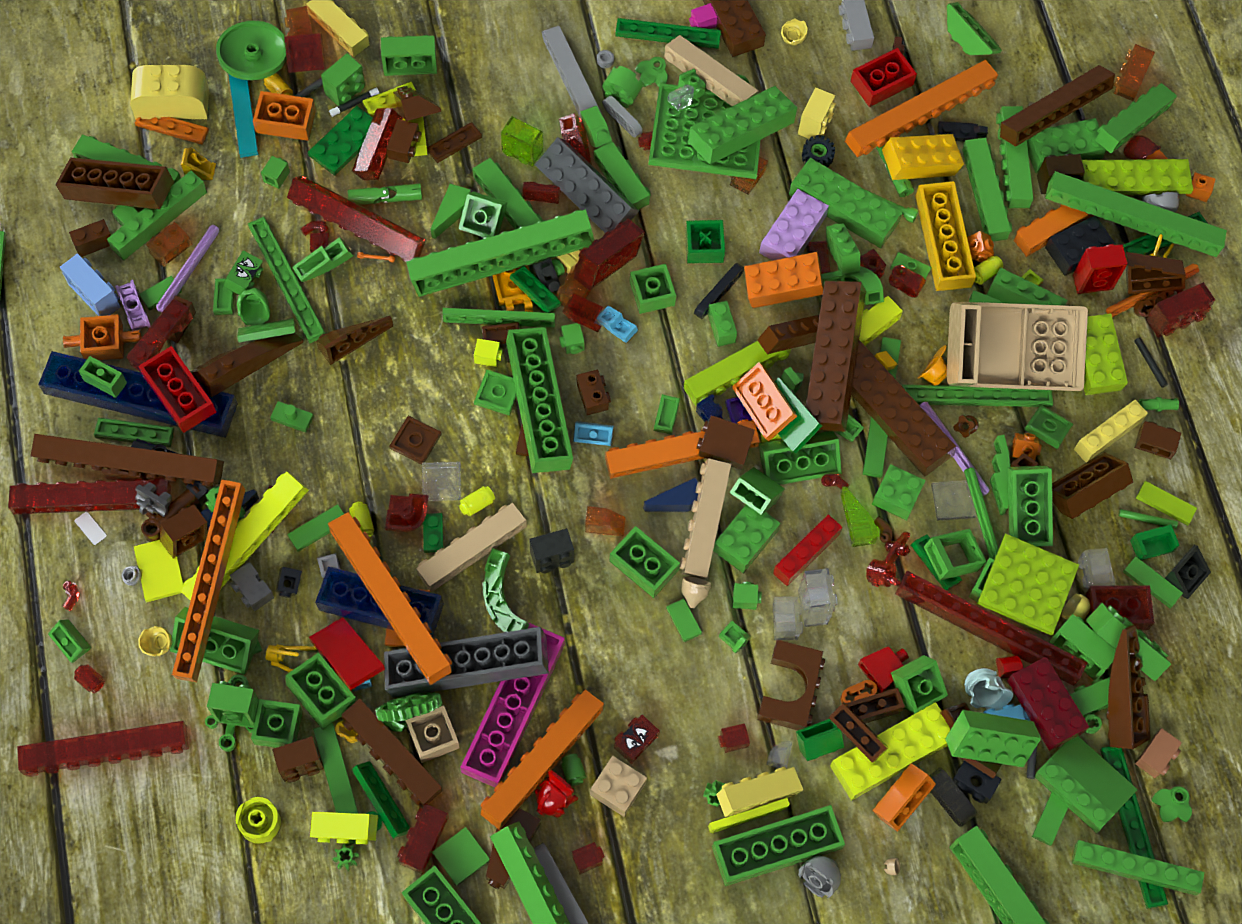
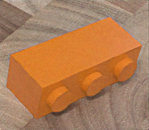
(904, 797)

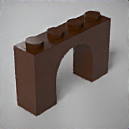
(806, 663)

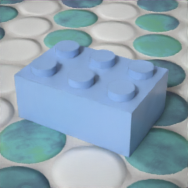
(90, 286)

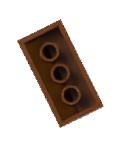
(1090, 484)

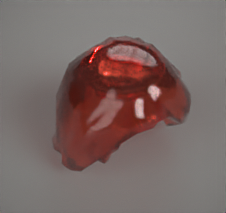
(1140, 147)

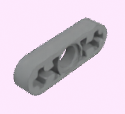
(622, 116)

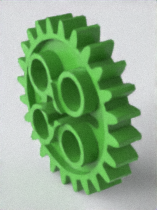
(408, 706)

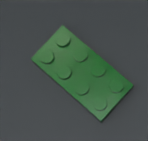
(342, 141)

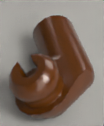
(885, 529)

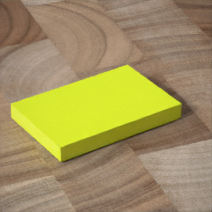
(159, 571)

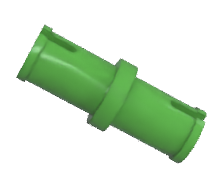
(1159, 404)

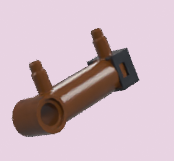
(193, 495)

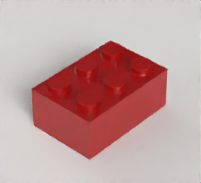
(883, 77)
(1100, 268)

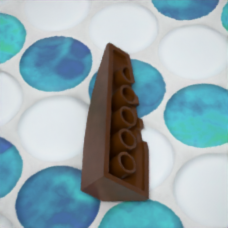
(239, 363)
(1126, 699)

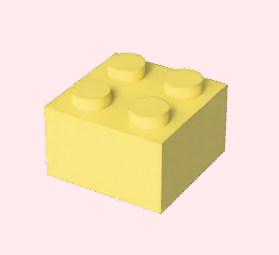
(817, 114)

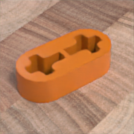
(856, 689)

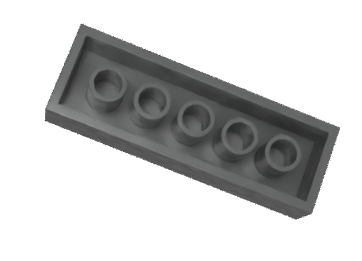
(585, 186)

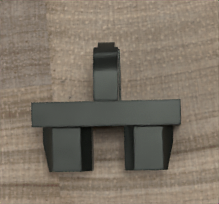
(546, 268)

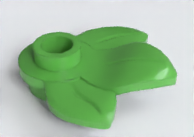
(652, 74)
(1170, 806)

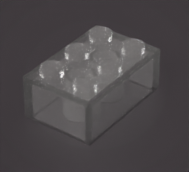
(817, 597)

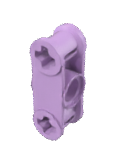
(129, 296)

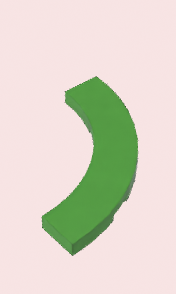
(494, 593)

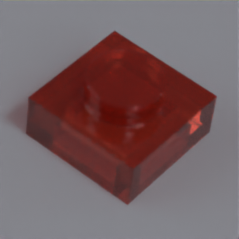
(318, 240)

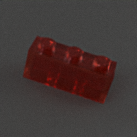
(422, 838)

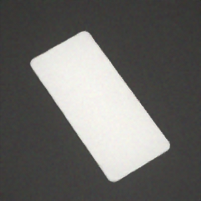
(90, 528)

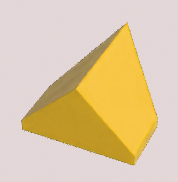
(198, 164)

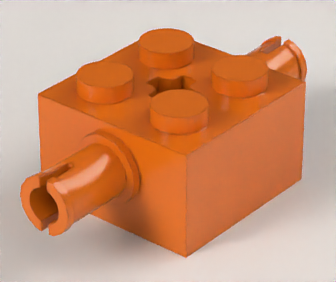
(102, 337)

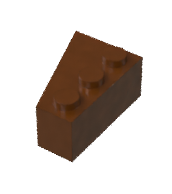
(1153, 273)

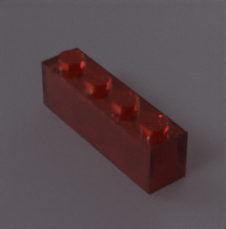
(374, 148)

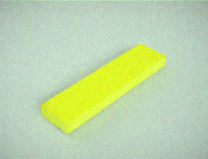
(749, 815)

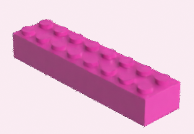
(508, 720)

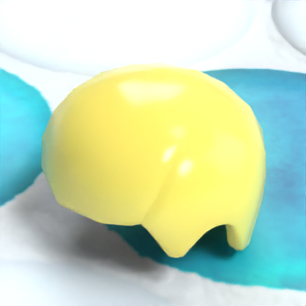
(794, 32)
(1077, 605)
(155, 641)

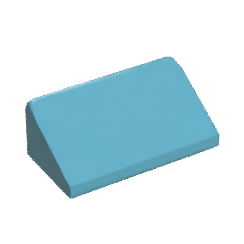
(593, 433)

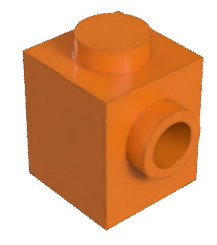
(1202, 187)

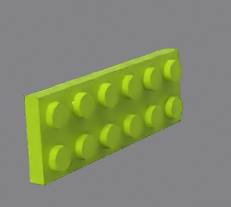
(1140, 176)

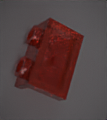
(541, 192)

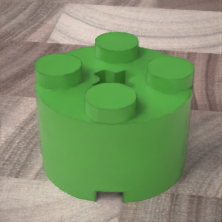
(622, 85)

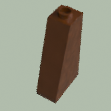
(496, 871)

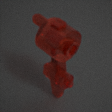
(884, 571)

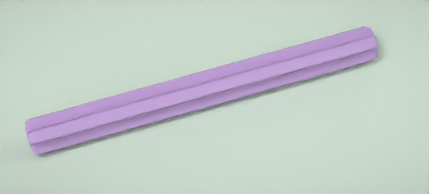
(188, 267)
(959, 455)

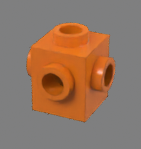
(980, 246)
(1026, 444)

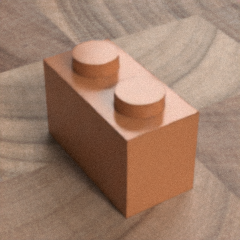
(1158, 753)

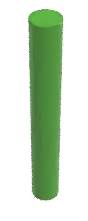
(1147, 518)

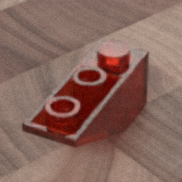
(575, 134)

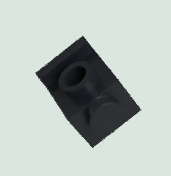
(293, 577)

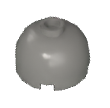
(1166, 200)
(821, 875)

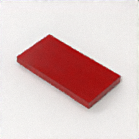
(346, 653)

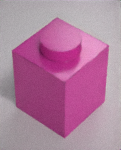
(703, 17)

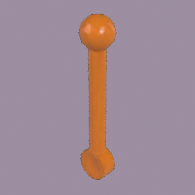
(361, 255)

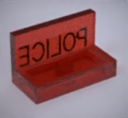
(583, 312)

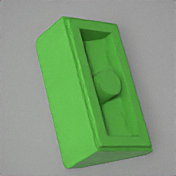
(69, 640)

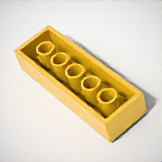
(945, 236)

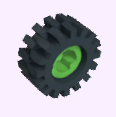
(822, 146)

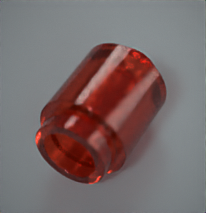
(645, 140)
(89, 678)

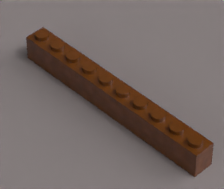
(128, 459)

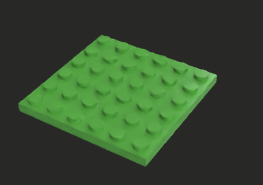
(671, 137)

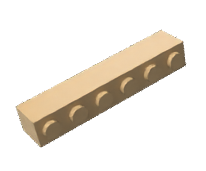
(715, 76)
(705, 519)
(471, 547)

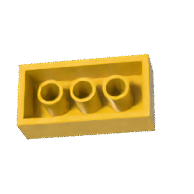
(922, 156)

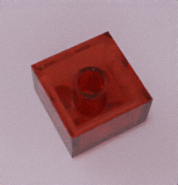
(305, 52)

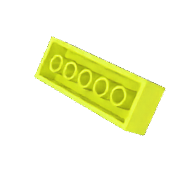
(907, 743)

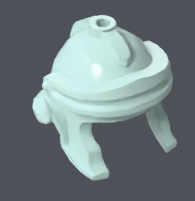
(987, 689)

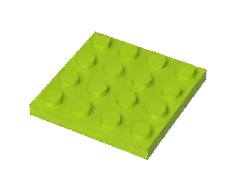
(1028, 584)

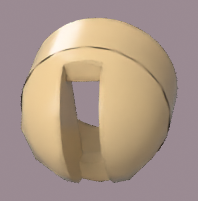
(893, 866)

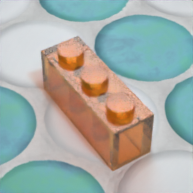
(1133, 72)

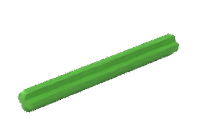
(981, 512)

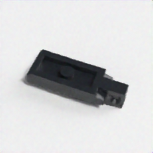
(962, 131)

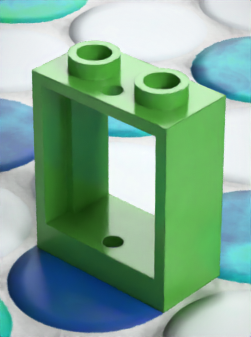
(941, 561)

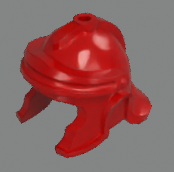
(554, 795)

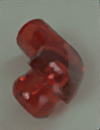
(313, 225)
(833, 480)
(72, 594)

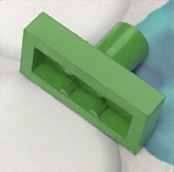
(292, 416)

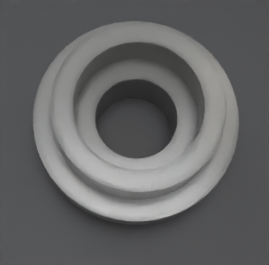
(127, 575)

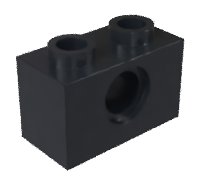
(987, 784)

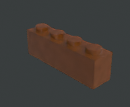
(789, 334)

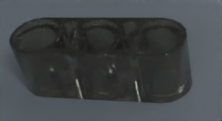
(952, 798)

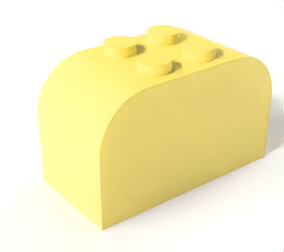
(169, 92)

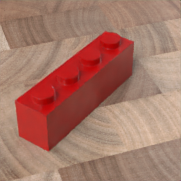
(807, 550)

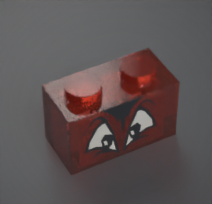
(636, 738)

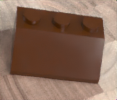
(414, 104)

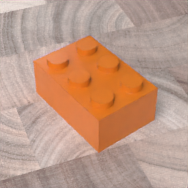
(284, 115)

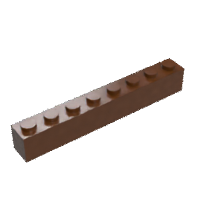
(1057, 105)

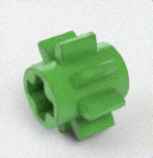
(711, 791)
(346, 863)

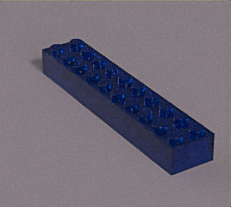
(137, 398)

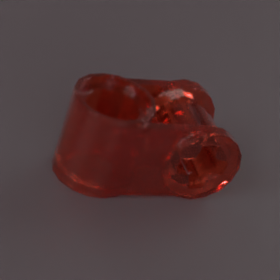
(907, 282)

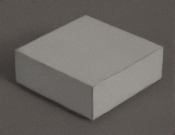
(329, 560)

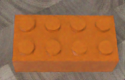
(784, 280)

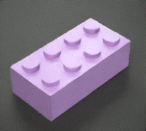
(794, 227)

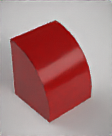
(1008, 665)

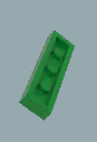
(381, 799)

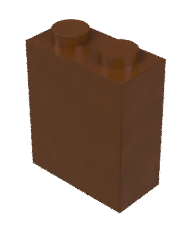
(725, 442)

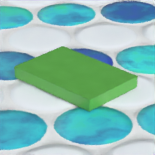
(266, 330)

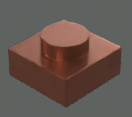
(898, 44)

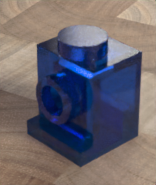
(708, 407)

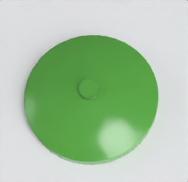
(251, 50)

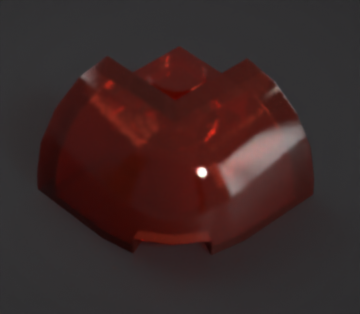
(406, 512)

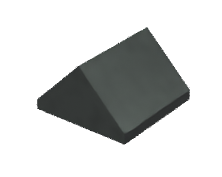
(1189, 572)

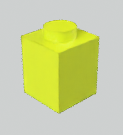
(487, 352)

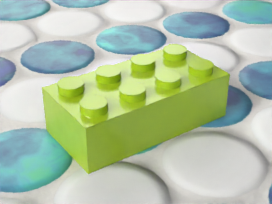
(1103, 357)

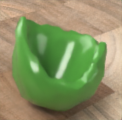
(253, 307)

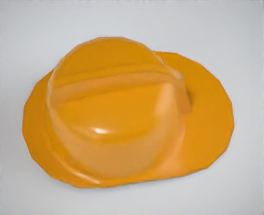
(936, 369)

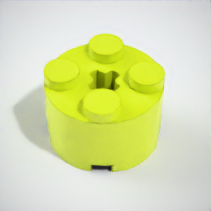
(252, 811)

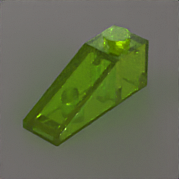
(859, 522)

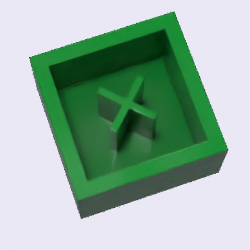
(705, 241)

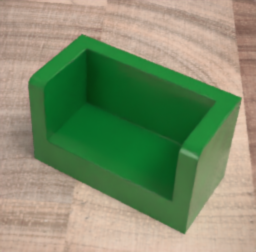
(1154, 542)

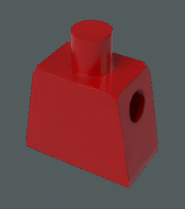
(881, 664)

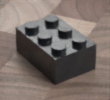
(1069, 245)

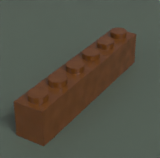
(391, 752)

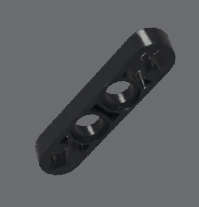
(719, 290)

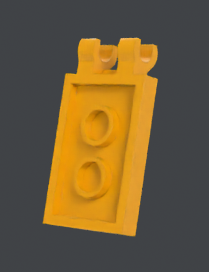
(509, 293)

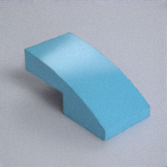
(616, 324)

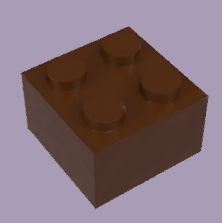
(183, 531)
(298, 759)

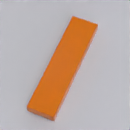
(175, 128)

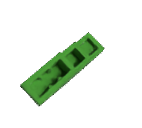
(999, 479)

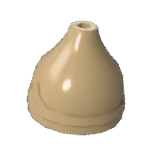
(695, 590)

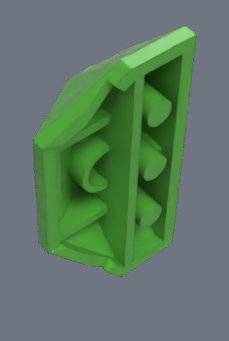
(969, 32)

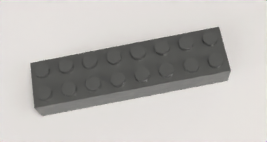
(473, 662)

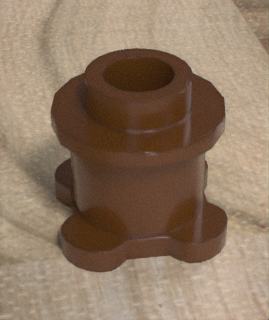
(962, 425)

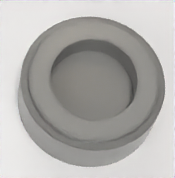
(605, 59)

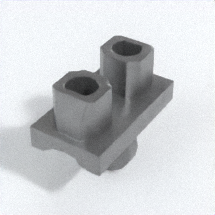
(149, 501)

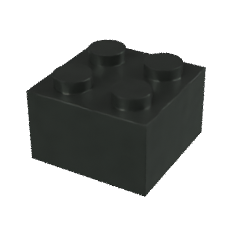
(552, 551)

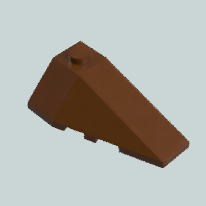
(345, 340)

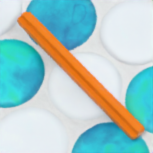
(1130, 301)

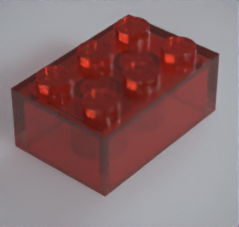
(1181, 310)
(1129, 601)

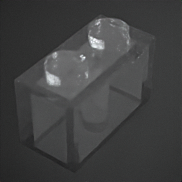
(1096, 568)
(786, 618)

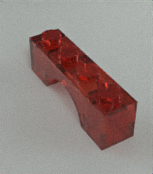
(171, 320)

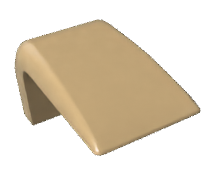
(1017, 346)

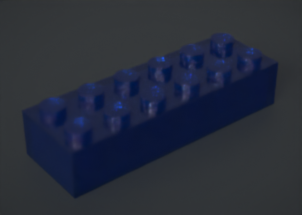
(347, 596)

